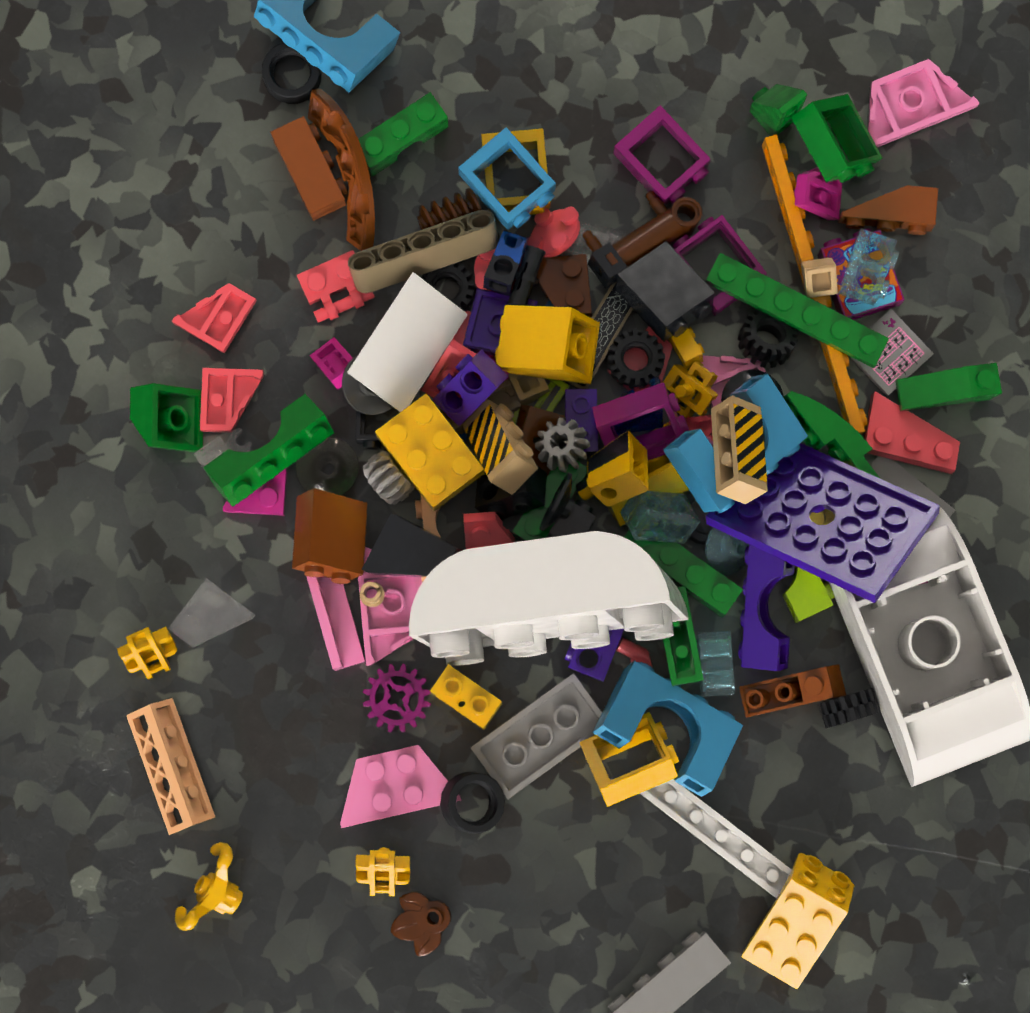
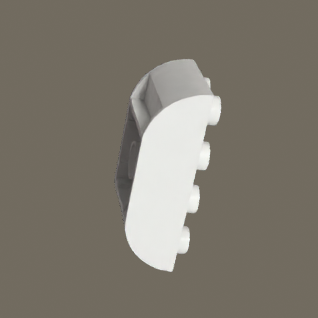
(542, 591)
(938, 660)

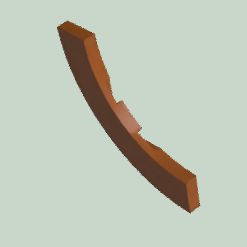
(352, 163)

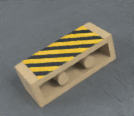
(500, 446)
(739, 450)

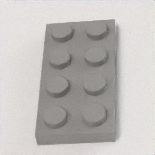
(539, 736)

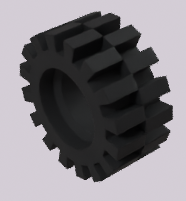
(463, 279)
(635, 340)
(760, 349)
(849, 708)

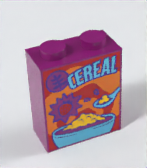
(851, 308)

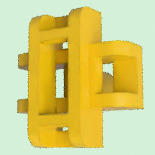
(688, 387)
(152, 646)
(382, 866)

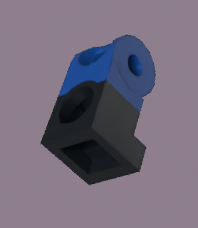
(505, 263)

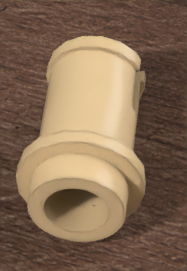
(375, 601)

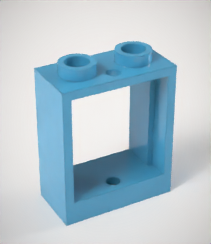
(485, 157)

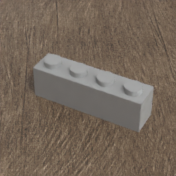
(676, 979)

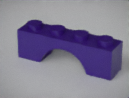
(762, 643)

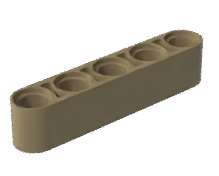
(424, 251)

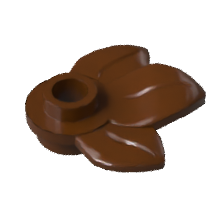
(416, 922)

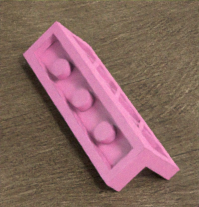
(336, 622)

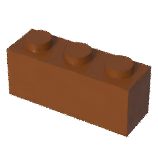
(310, 167)

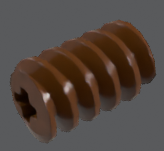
(448, 210)

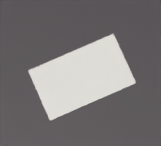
(407, 343)

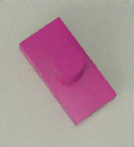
(332, 361)

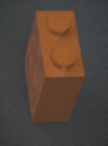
(329, 536)

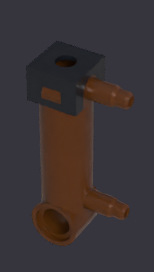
(667, 227)

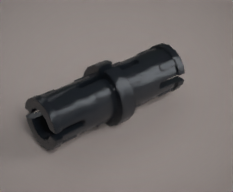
(526, 276)

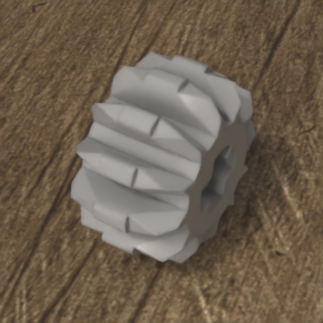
(550, 448)
(387, 478)

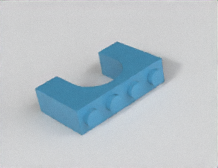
(342, 59)
(694, 455)
(710, 730)

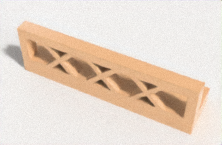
(174, 763)

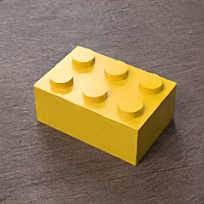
(430, 452)

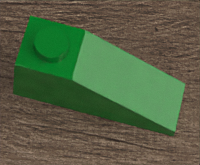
(776, 107)
(949, 387)
(683, 651)

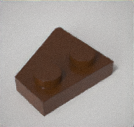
(566, 282)

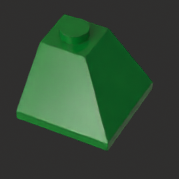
(167, 416)

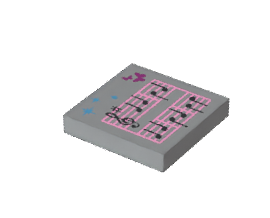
(901, 355)

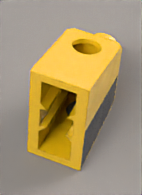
(616, 471)

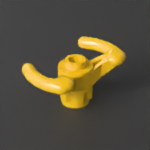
(212, 891)

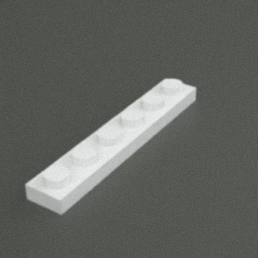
(720, 835)

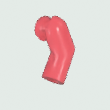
(634, 651)

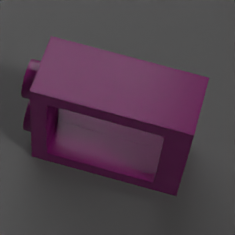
(643, 131)
(707, 230)
(639, 404)

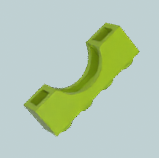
(807, 595)

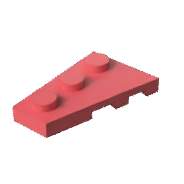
(908, 438)

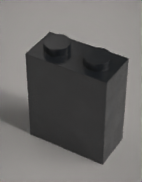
(665, 292)

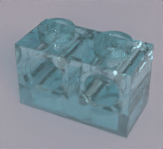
(862, 265)
(660, 517)
(716, 664)

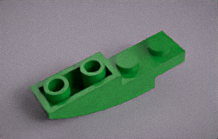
(830, 429)

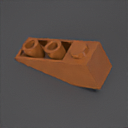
(904, 208)
(792, 690)

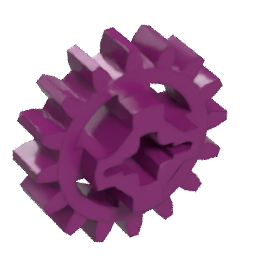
(384, 706)

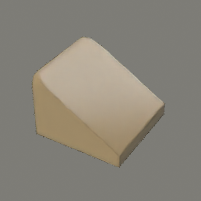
(819, 277)

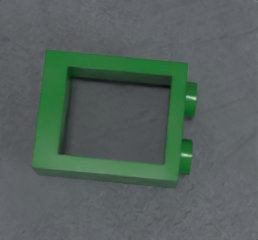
(850, 132)

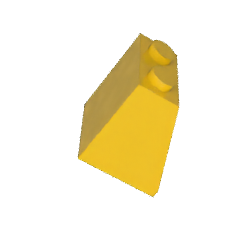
(547, 343)

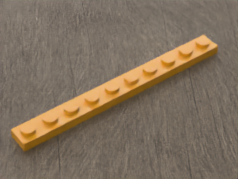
(802, 243)

